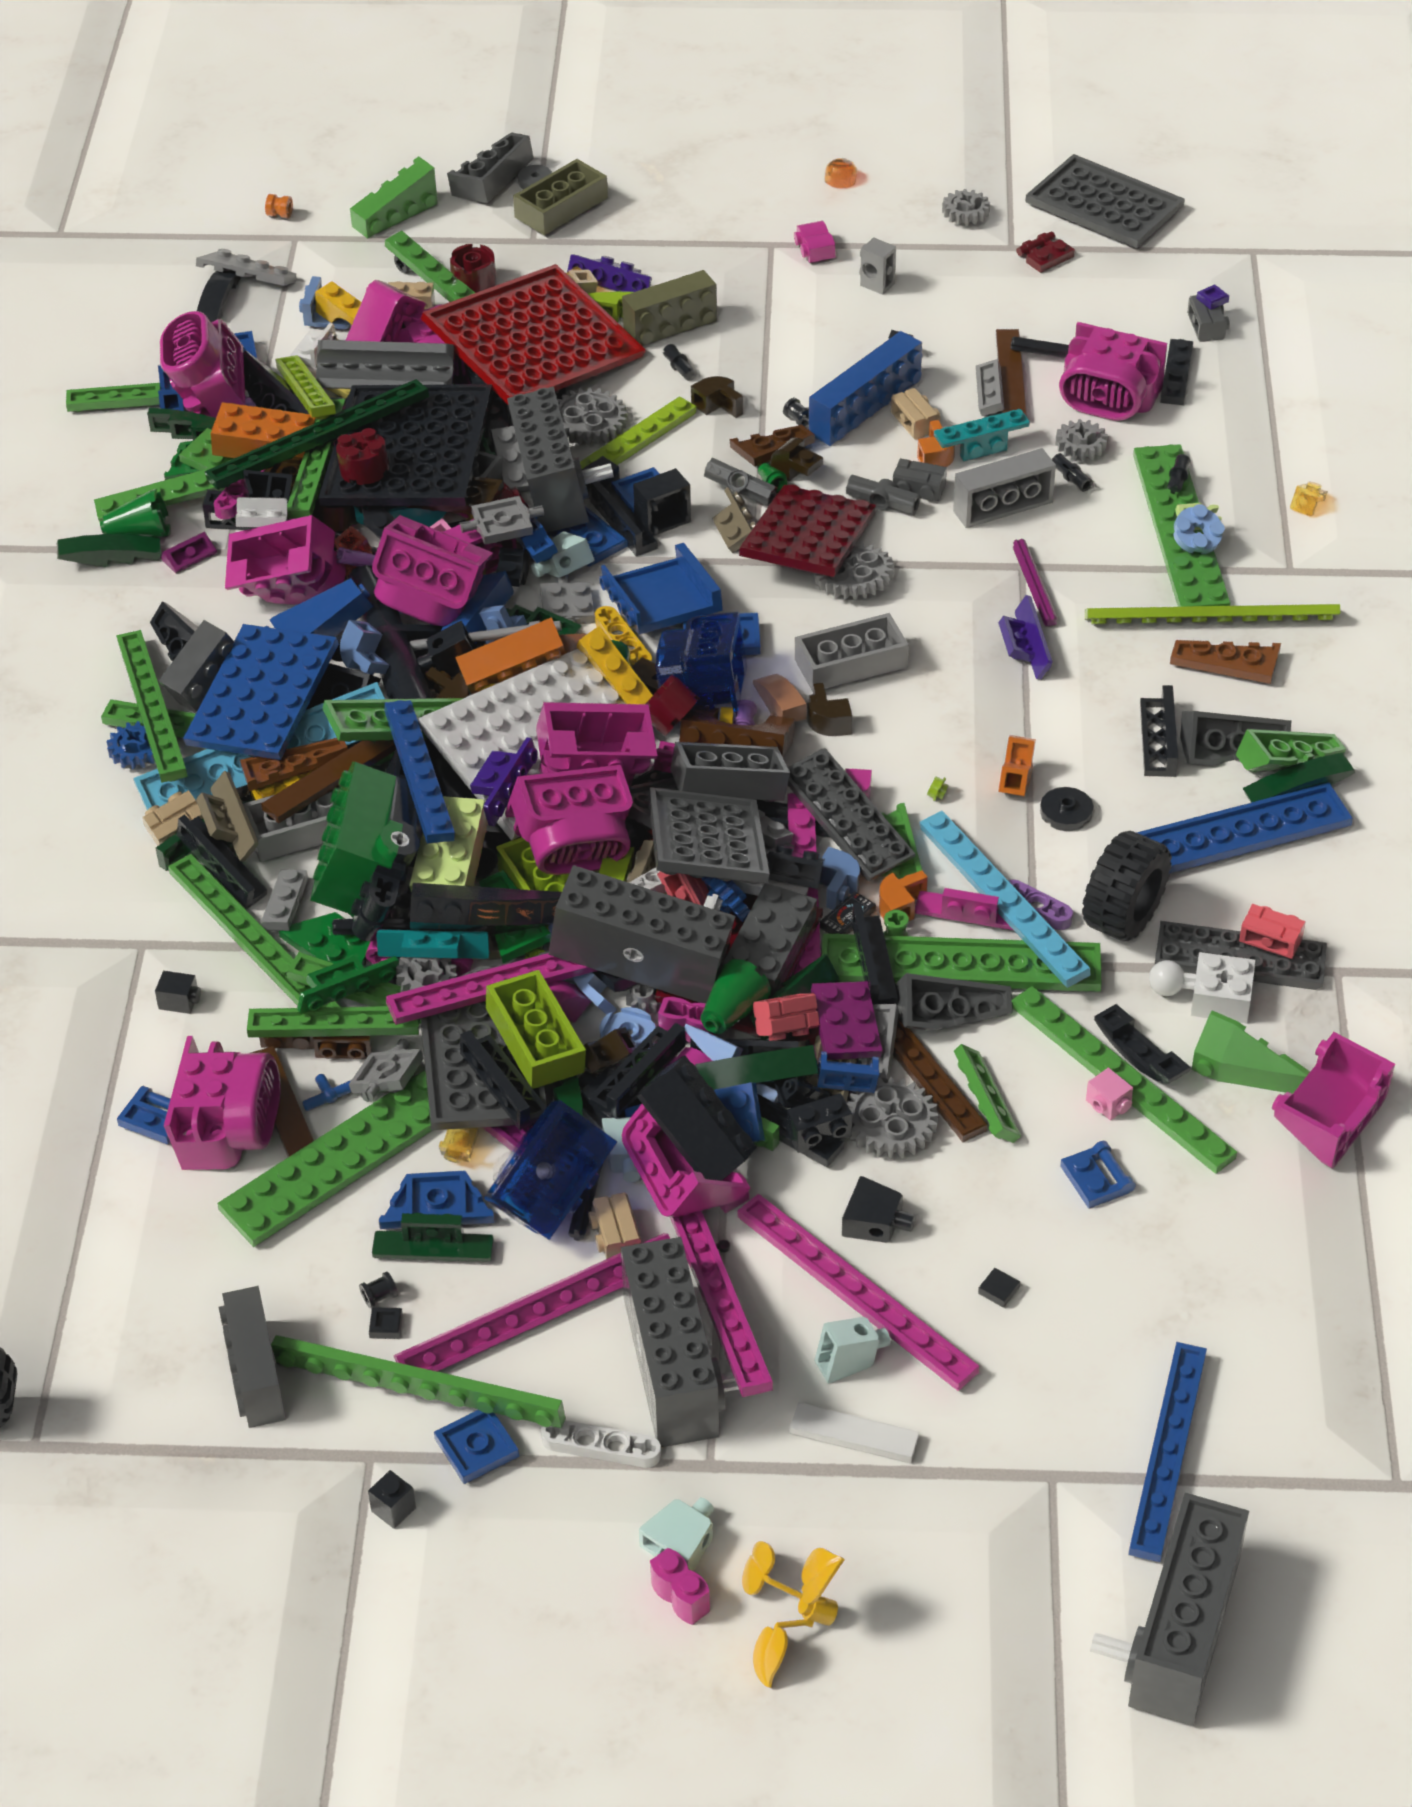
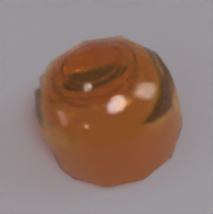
(840, 173)

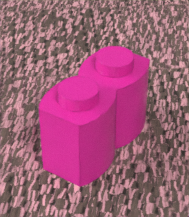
(815, 241)
(682, 1012)
(680, 1586)

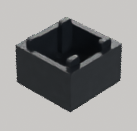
(663, 501)

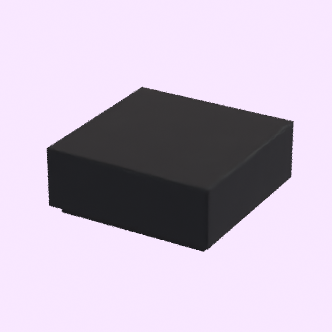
(999, 1287)
(385, 1323)

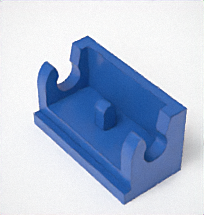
(848, 1075)

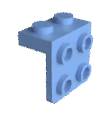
(308, 308)

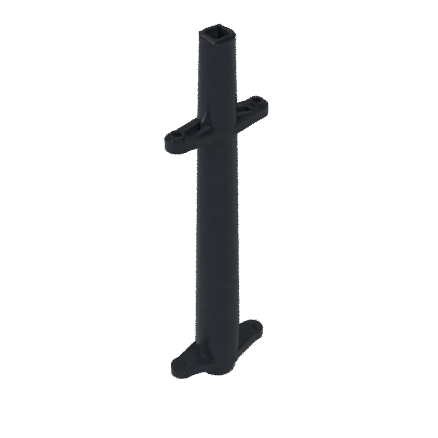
(406, 681)

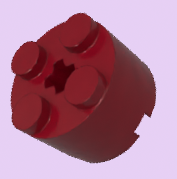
(474, 266)
(362, 456)
(670, 704)

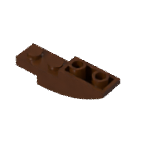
(324, 1046)

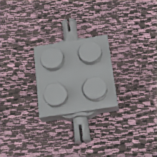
(502, 520)
(568, 600)
(386, 1071)

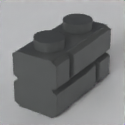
(1207, 323)
(920, 478)

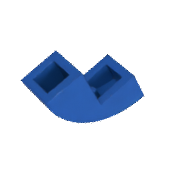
(167, 395)

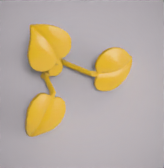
(816, 1576)

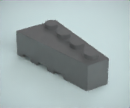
(492, 169)

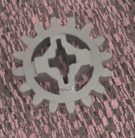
(965, 207)
(1081, 439)
(423, 972)

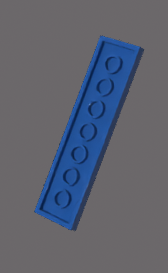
(1251, 826)

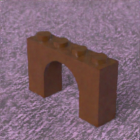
(703, 726)

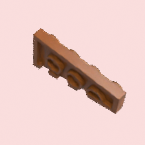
(1243, 662)
(296, 760)

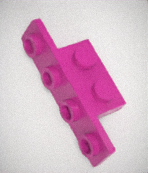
(962, 907)

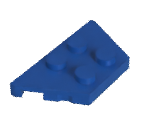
(437, 1194)

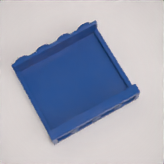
(663, 592)

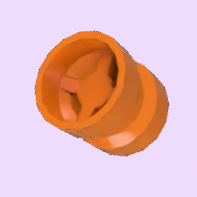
(279, 205)

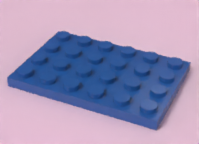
(261, 691)

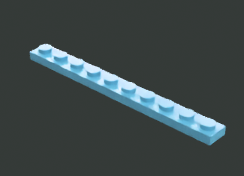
(1012, 905)

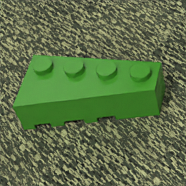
(396, 200)

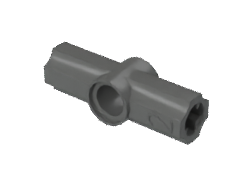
(752, 488)
(883, 494)

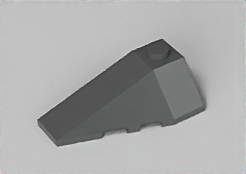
(1216, 736)
(943, 1002)

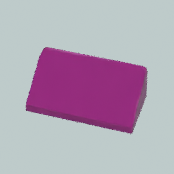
(188, 552)

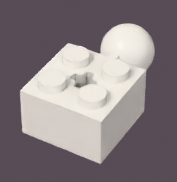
(1218, 985)

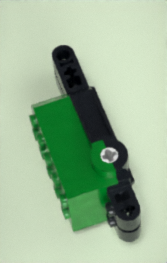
(367, 845)

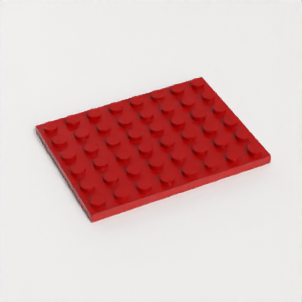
(533, 333)

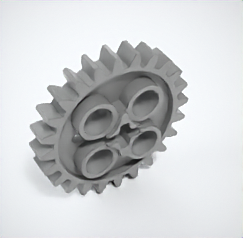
(592, 416)
(860, 573)
(893, 1118)

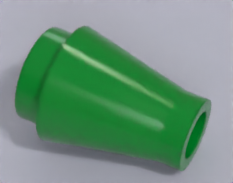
(772, 475)

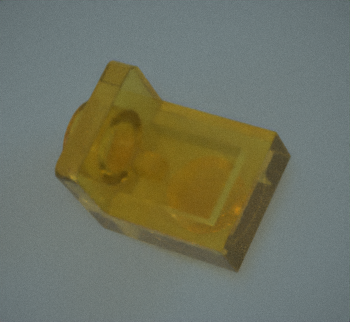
(1307, 497)
(459, 1144)

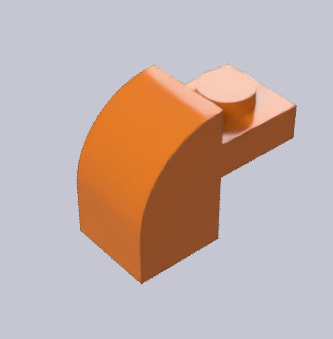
(931, 452)
(1018, 765)
(901, 893)

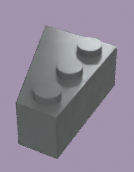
(197, 665)

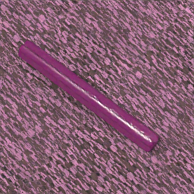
(1035, 583)

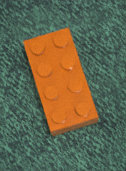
(246, 428)
(511, 655)

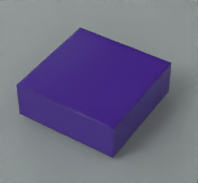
(1212, 297)

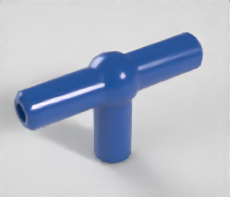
(328, 1094)

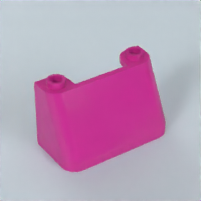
(383, 313)
(1335, 1098)
(669, 1176)

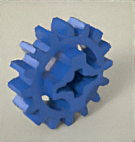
(130, 746)
(731, 896)

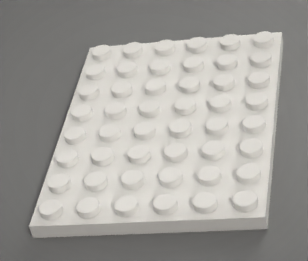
(509, 713)

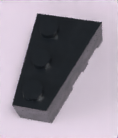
(267, 485)

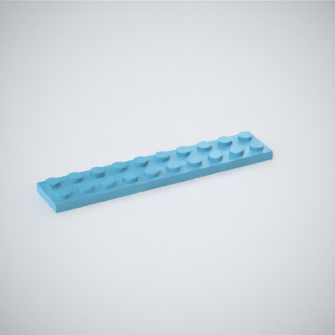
(209, 764)

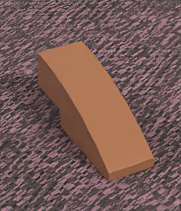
(781, 697)

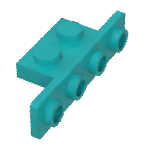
(982, 435)
(433, 944)

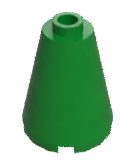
(140, 516)
(733, 995)

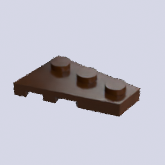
(760, 448)

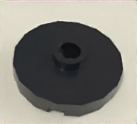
(1066, 808)

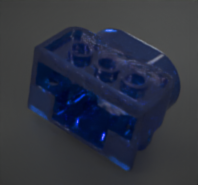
(706, 658)
(573, 1153)

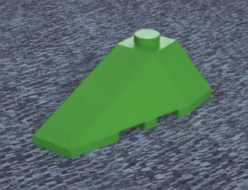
(1280, 749)
(1237, 1058)

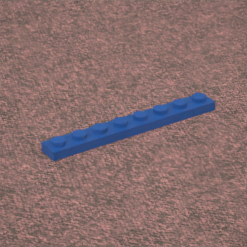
(419, 772)
(1167, 1452)

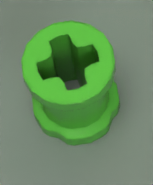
(896, 923)

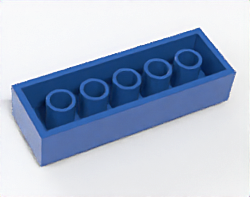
(865, 388)

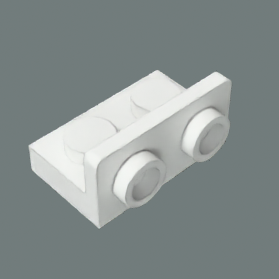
(309, 344)
(260, 511)

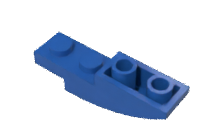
(538, 544)

